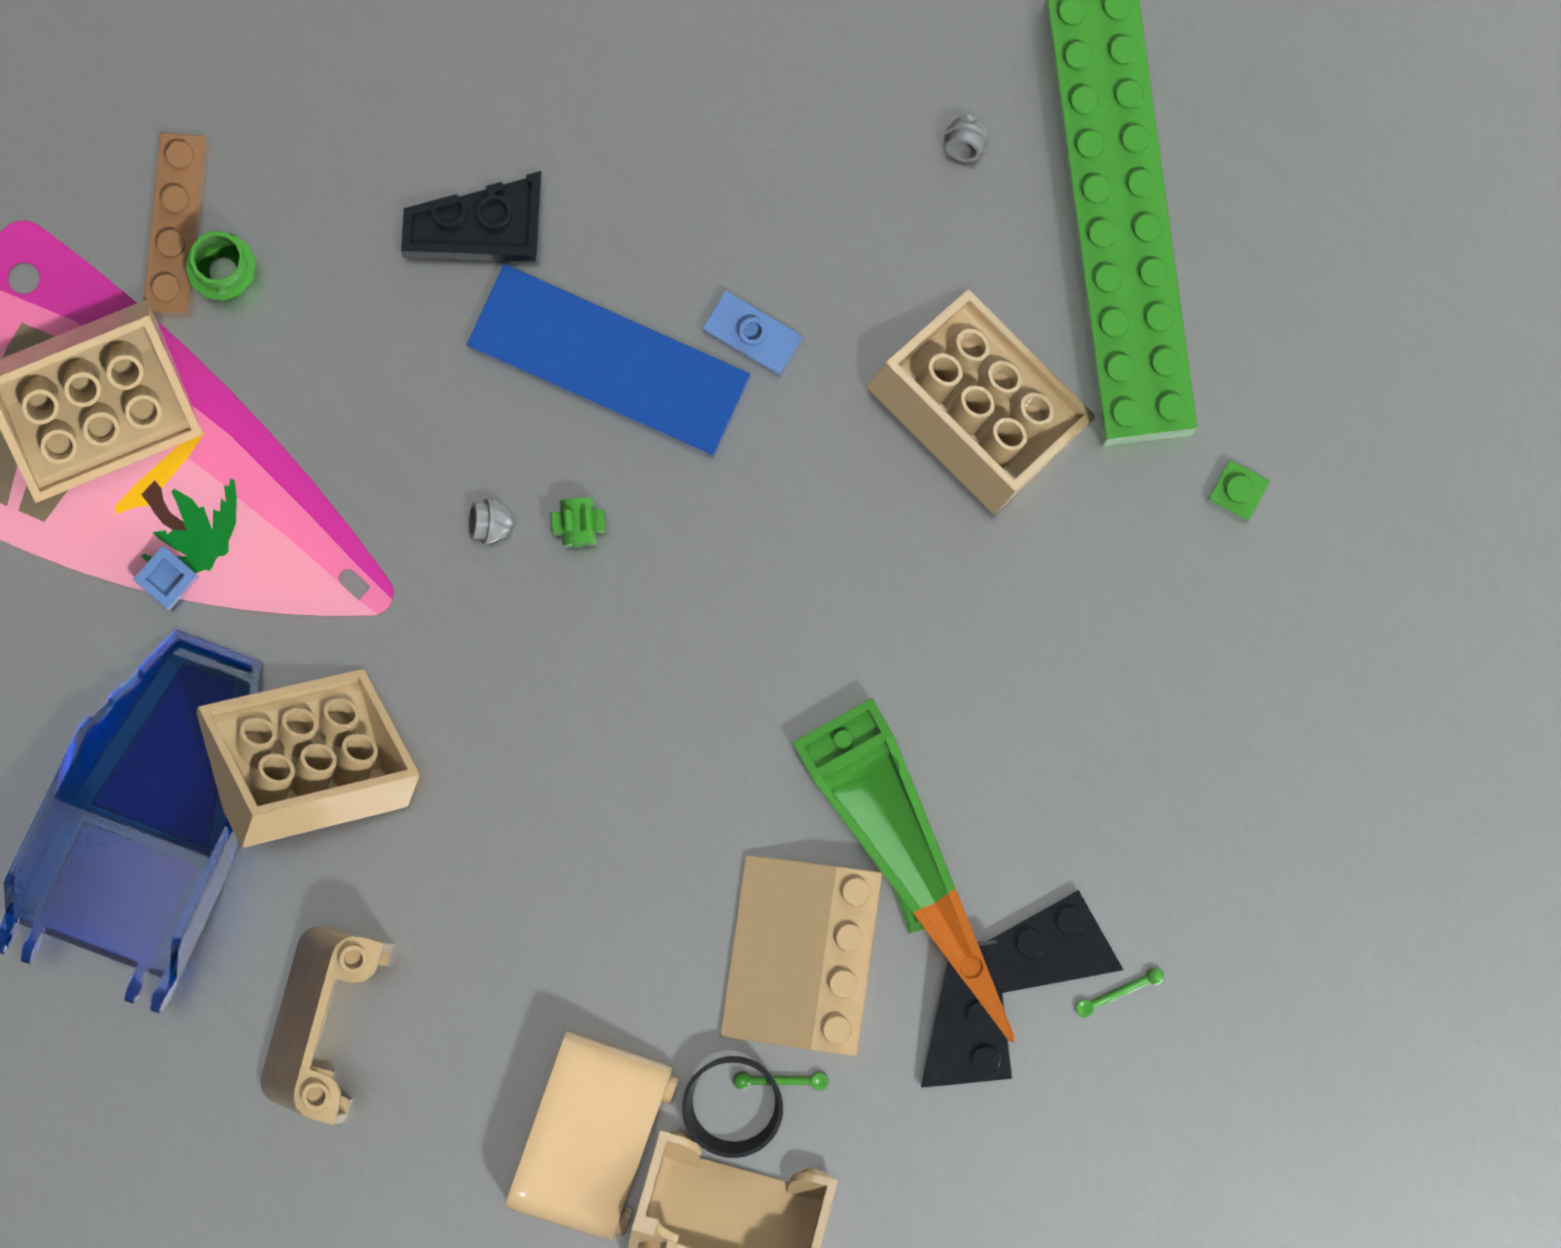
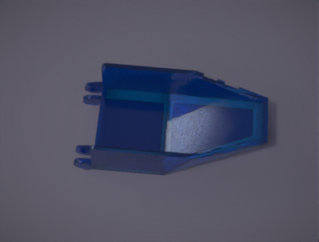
(134, 823)

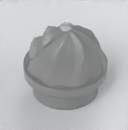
(966, 138)
(489, 521)

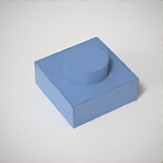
(166, 578)

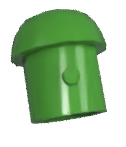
(211, 248)

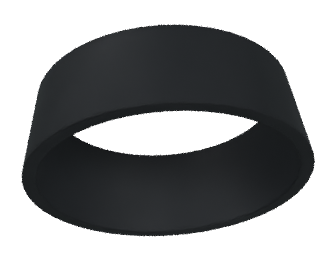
(730, 1148)

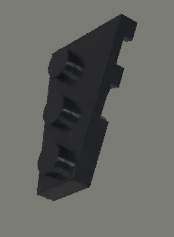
(482, 225)
(1054, 947)
(964, 1038)

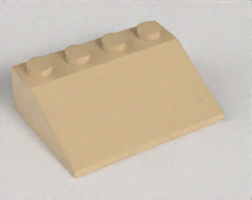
(93, 401)
(980, 401)
(305, 757)
(801, 955)

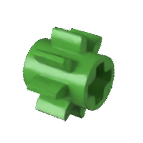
(577, 522)

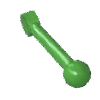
(1086, 1008)
(818, 1080)

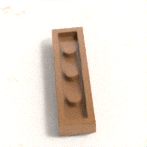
(174, 221)

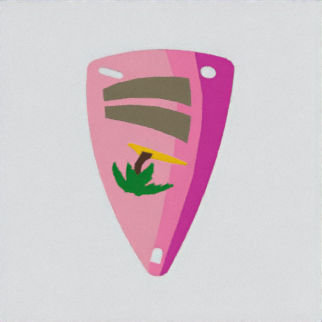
(219, 502)

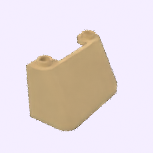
(289, 1067)
(590, 1136)
(722, 1206)

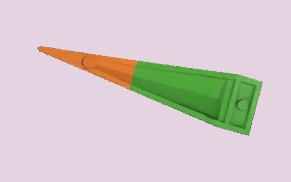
(872, 791)

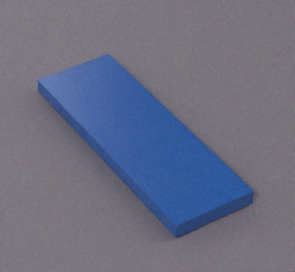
(608, 360)

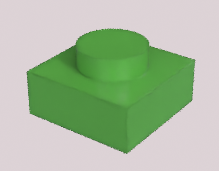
(1238, 491)

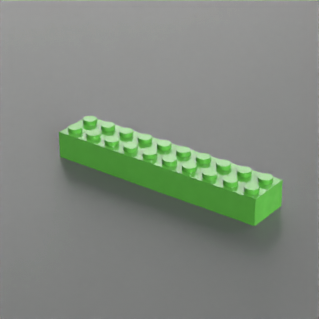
(1120, 220)

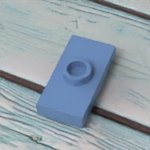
(752, 333)

